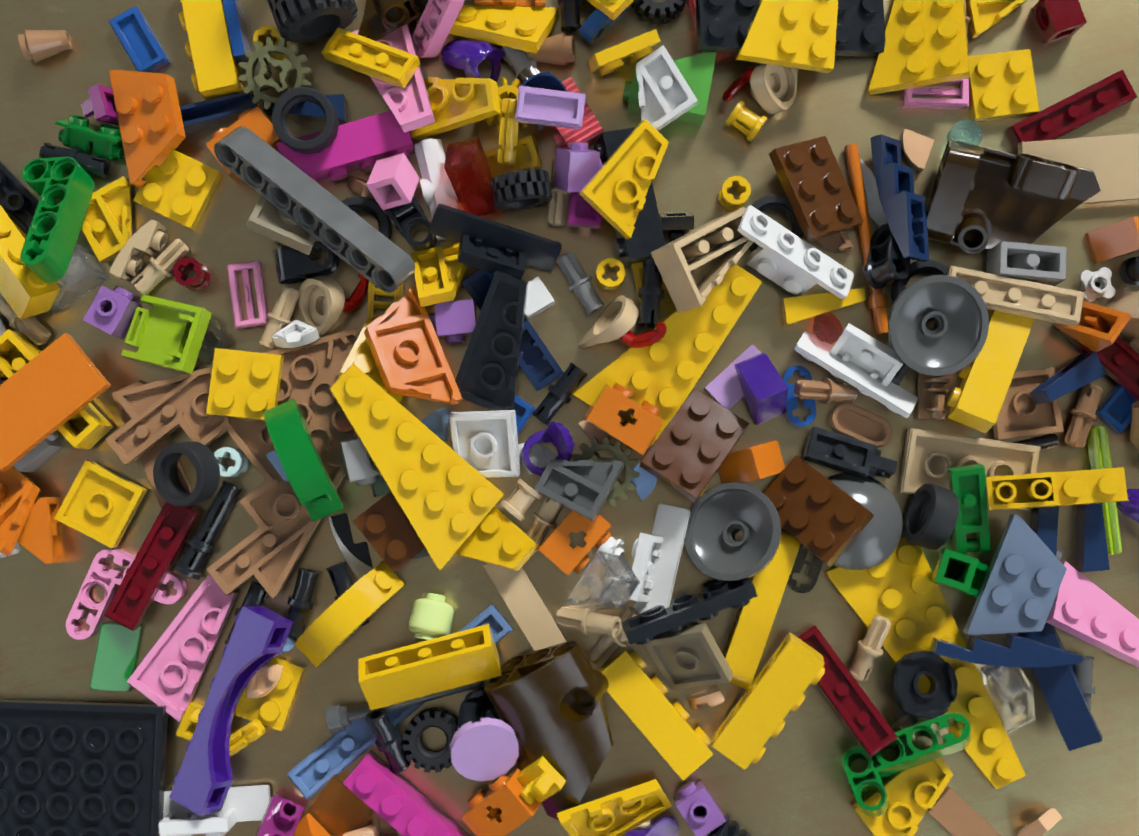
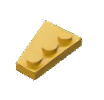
(506, 26)
(458, 103)
(616, 812)

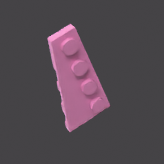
(408, 105)
(1095, 617)
(183, 651)

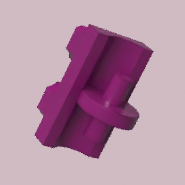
(280, 818)

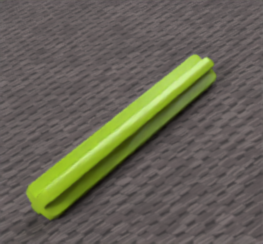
(1100, 459)

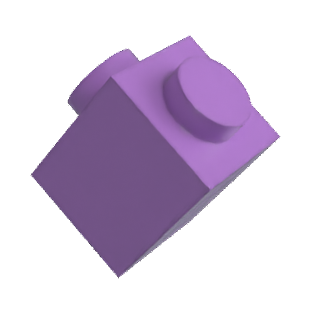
(575, 166)
(112, 311)
(454, 320)
(698, 808)

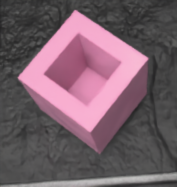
(393, 181)

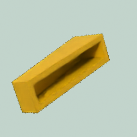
(808, 306)

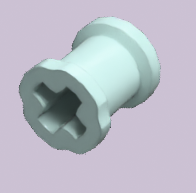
(241, 465)

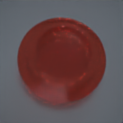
(827, 327)

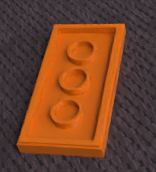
(45, 397)

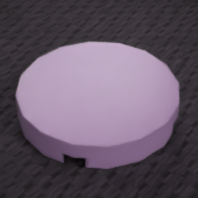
(484, 749)

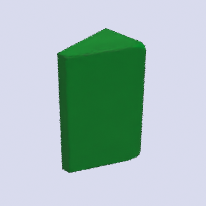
(115, 657)

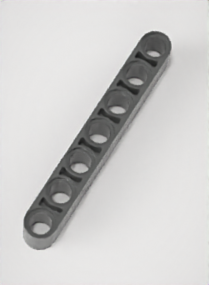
(314, 209)

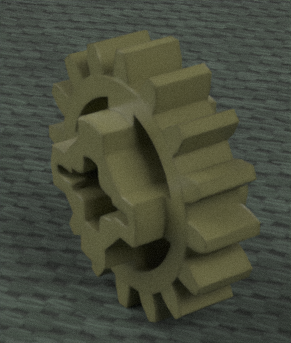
(262, 81)
(591, 454)

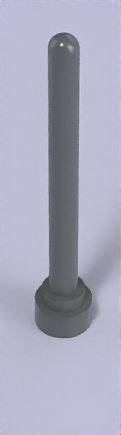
(340, 717)

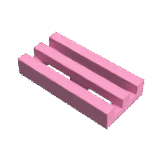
(931, 103)
(252, 322)

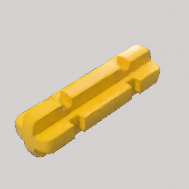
(507, 132)
(245, 736)

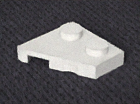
(662, 89)

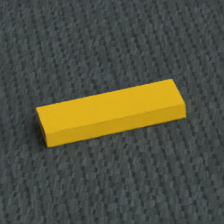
(371, 57)

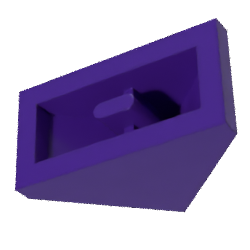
(762, 388)

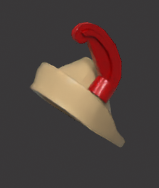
(770, 85)
(324, 300)
(620, 322)

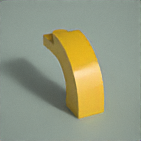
(348, 613)

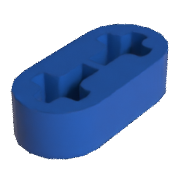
(597, 25)
(792, 399)

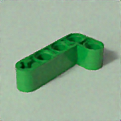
(63, 203)
(909, 757)

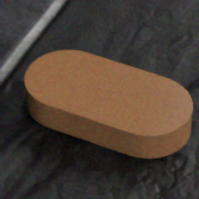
(860, 424)

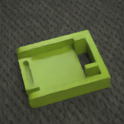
(163, 333)

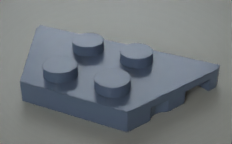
(1017, 584)

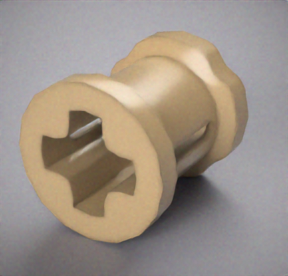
(520, 500)

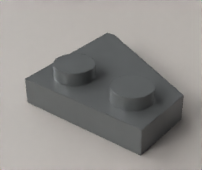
(579, 484)

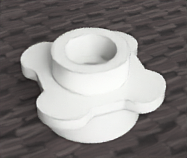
(1088, 286)
(613, 546)

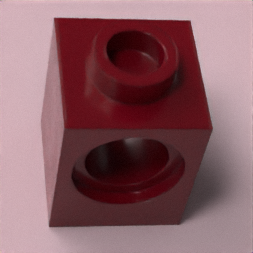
(1058, 18)

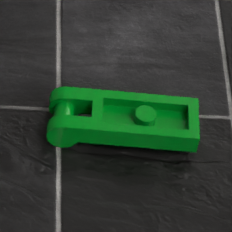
(970, 487)

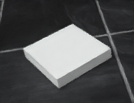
(487, 441)

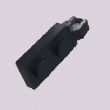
(847, 454)

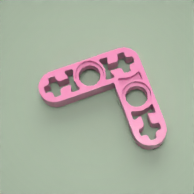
(435, 26)
(110, 582)

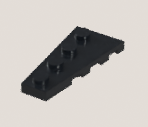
(493, 353)
(688, 608)

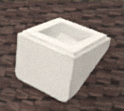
(537, 298)

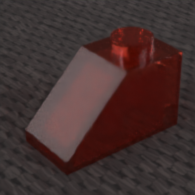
(470, 176)

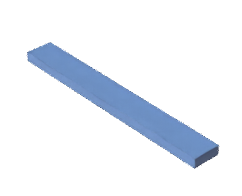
(350, 744)

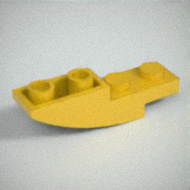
(1056, 489)

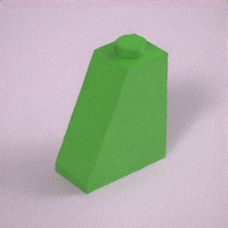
(698, 74)

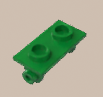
(80, 133)

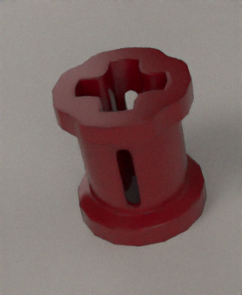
(191, 264)

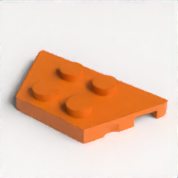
(147, 119)
(410, 352)
(16, 501)

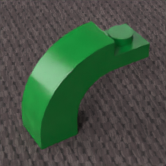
(301, 460)
(959, 572)

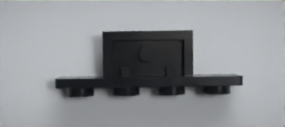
(493, 244)

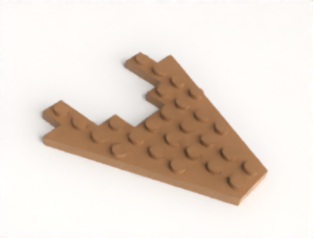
(282, 521)

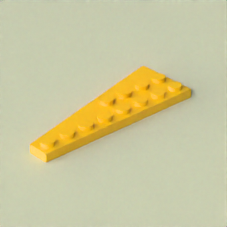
(918, 612)

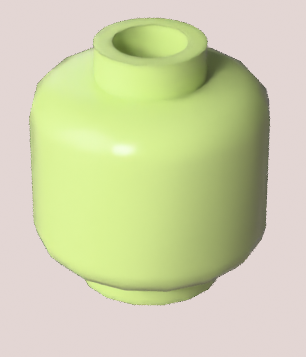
(430, 617)

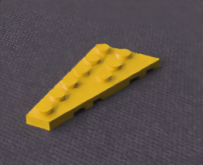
(793, 34)
(922, 46)
(672, 366)
(426, 476)

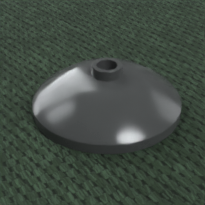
(958, 328)
(716, 521)
(881, 534)

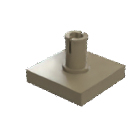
(274, 224)
(689, 658)

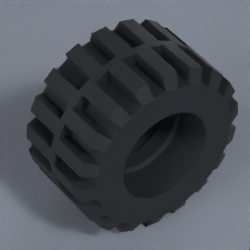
(311, 19)

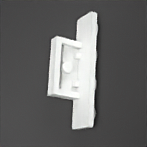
(790, 259)
(862, 364)
(658, 557)
(240, 805)

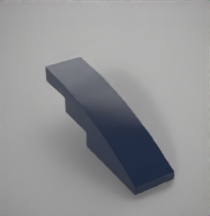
(903, 209)
(534, 356)
(1014, 652)
(1065, 696)

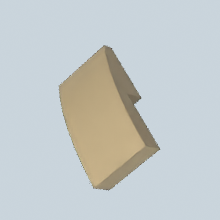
(147, 240)

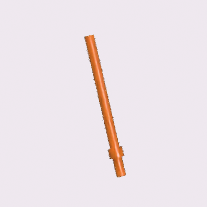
(877, 300)

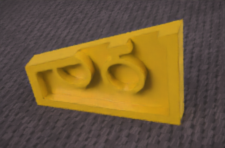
(624, 180)
(909, 798)

